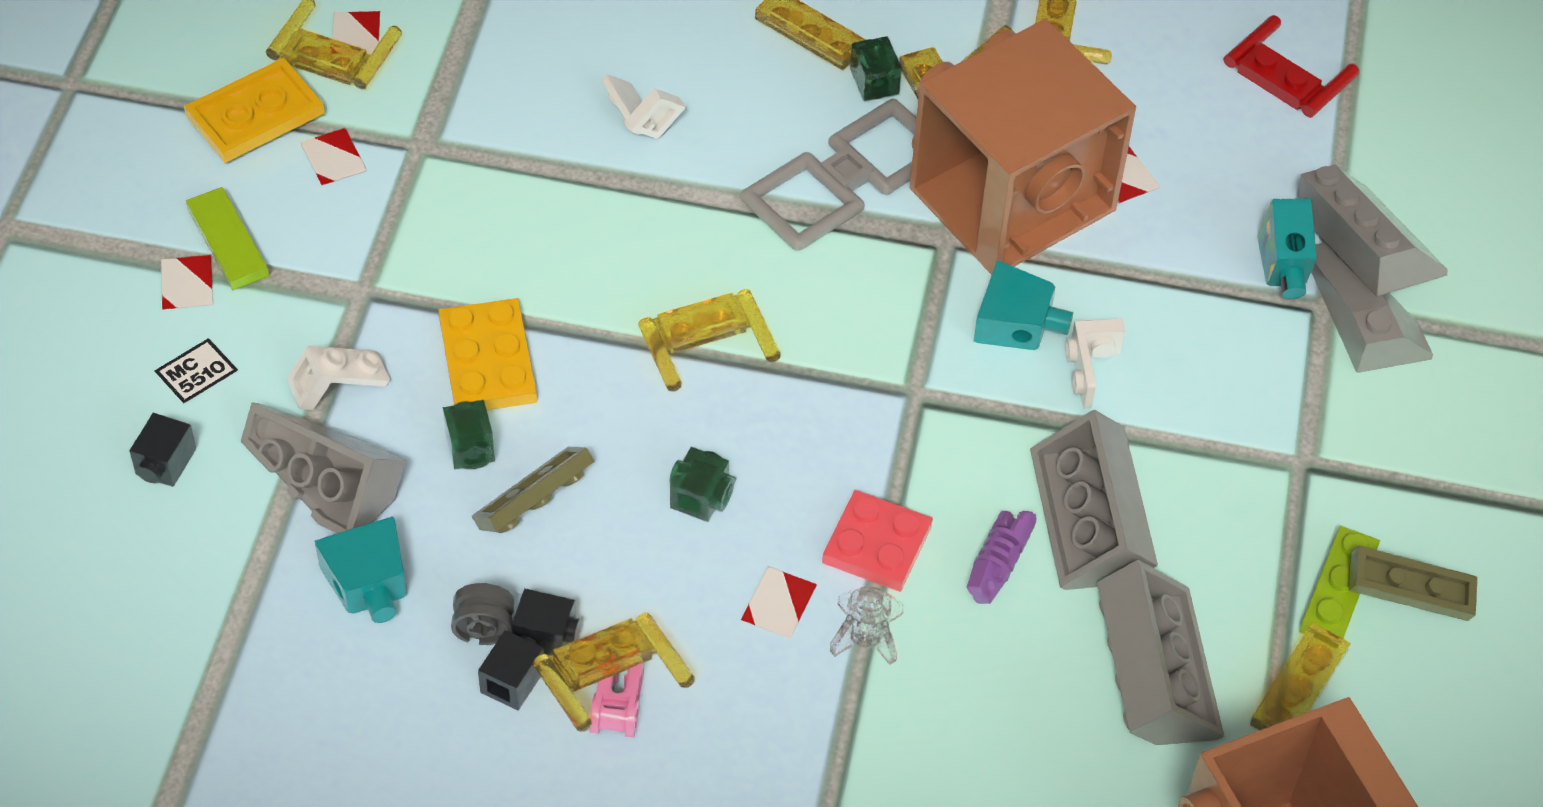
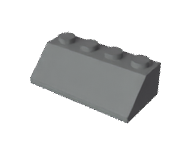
(1367, 232)
(1091, 501)
(1158, 657)

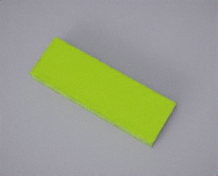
(227, 238)

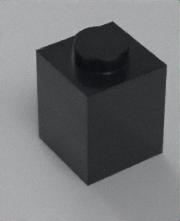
(162, 450)
(546, 620)
(509, 669)

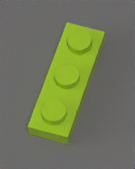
(1332, 601)

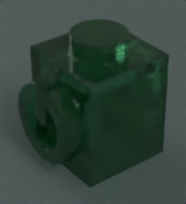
(875, 68)
(469, 434)
(701, 484)

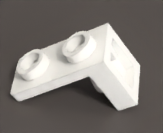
(643, 116)
(1092, 339)
(326, 365)

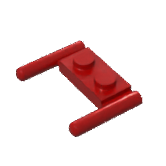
(1282, 76)

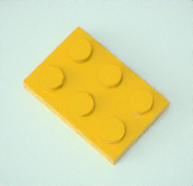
(254, 110)
(488, 354)

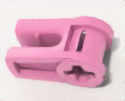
(617, 710)

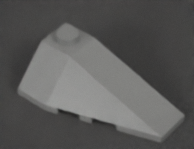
(1372, 327)
(332, 473)

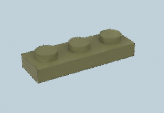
(533, 490)
(1413, 583)

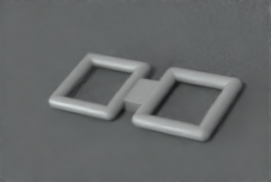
(838, 173)

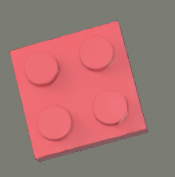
(877, 540)

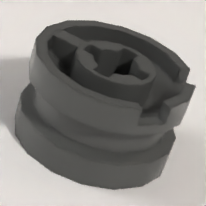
(482, 612)

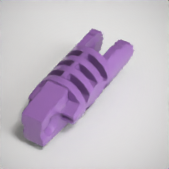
(999, 555)

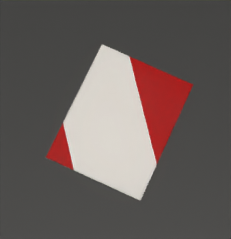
(357, 28)
(333, 156)
(1135, 179)
(186, 282)
(778, 602)

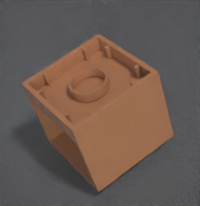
(1019, 144)
(1301, 762)

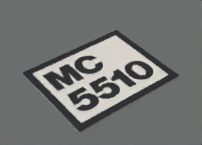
(196, 370)

